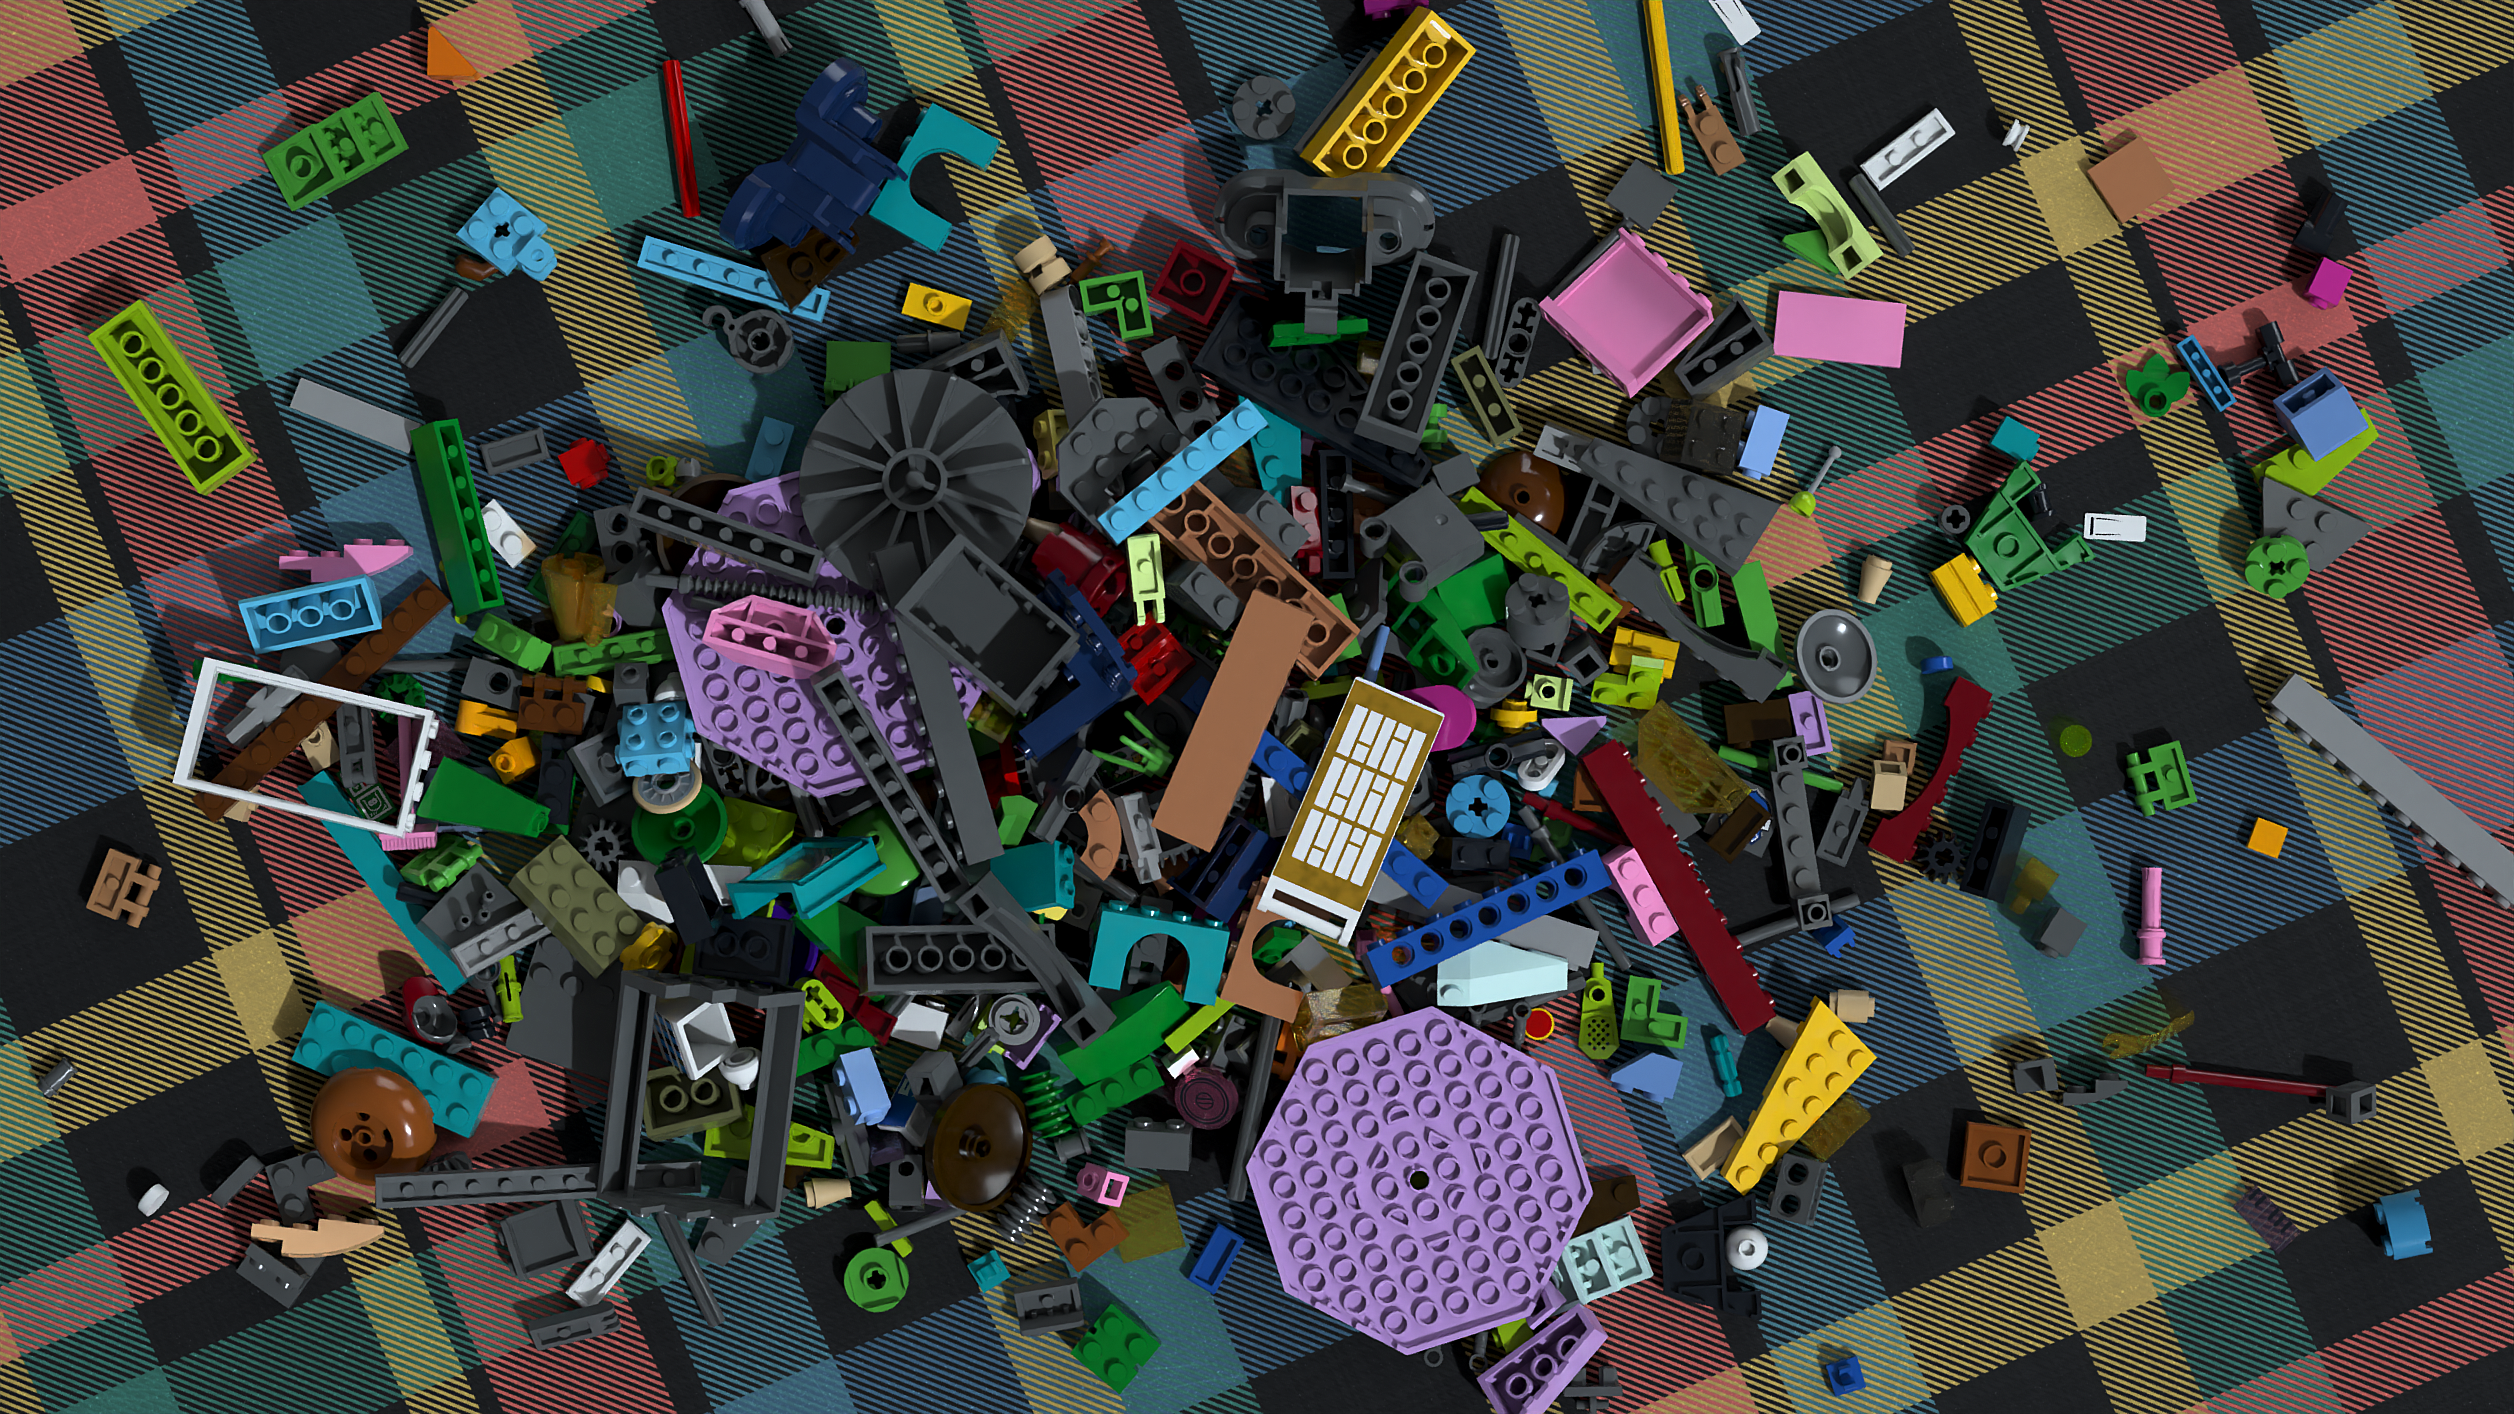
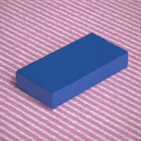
(1216, 1258)

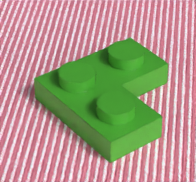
(1643, 1022)

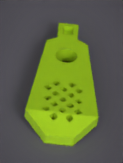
(1598, 1010)

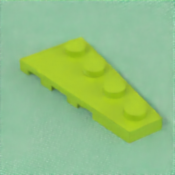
(2299, 472)
(805, 1145)

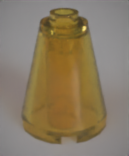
(565, 589)

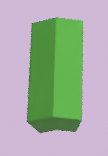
(1012, 819)

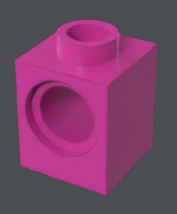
(2327, 284)

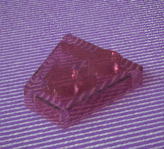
(444, 744)

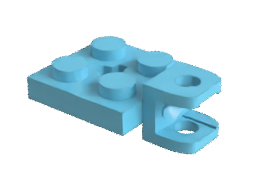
(522, 245)

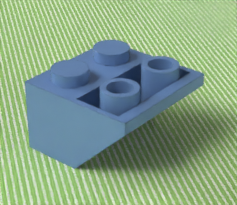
(2319, 414)
(1648, 1072)

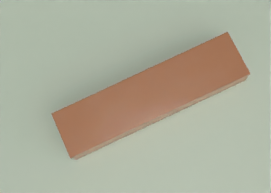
(1207, 531)
(1233, 720)

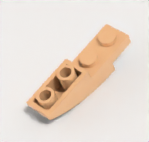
(331, 1238)

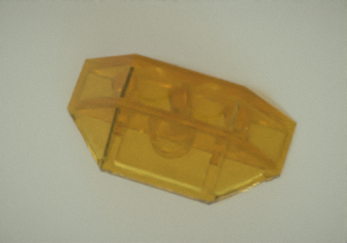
(1685, 765)

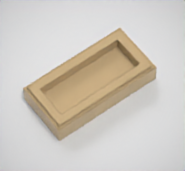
(1713, 1148)

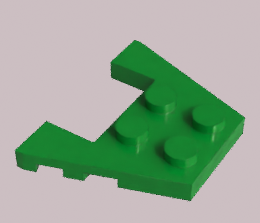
(2008, 543)

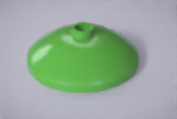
(891, 850)

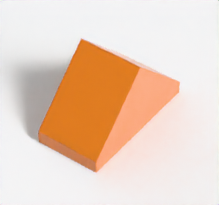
(445, 61)

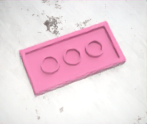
(1839, 329)

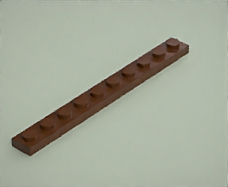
(311, 711)

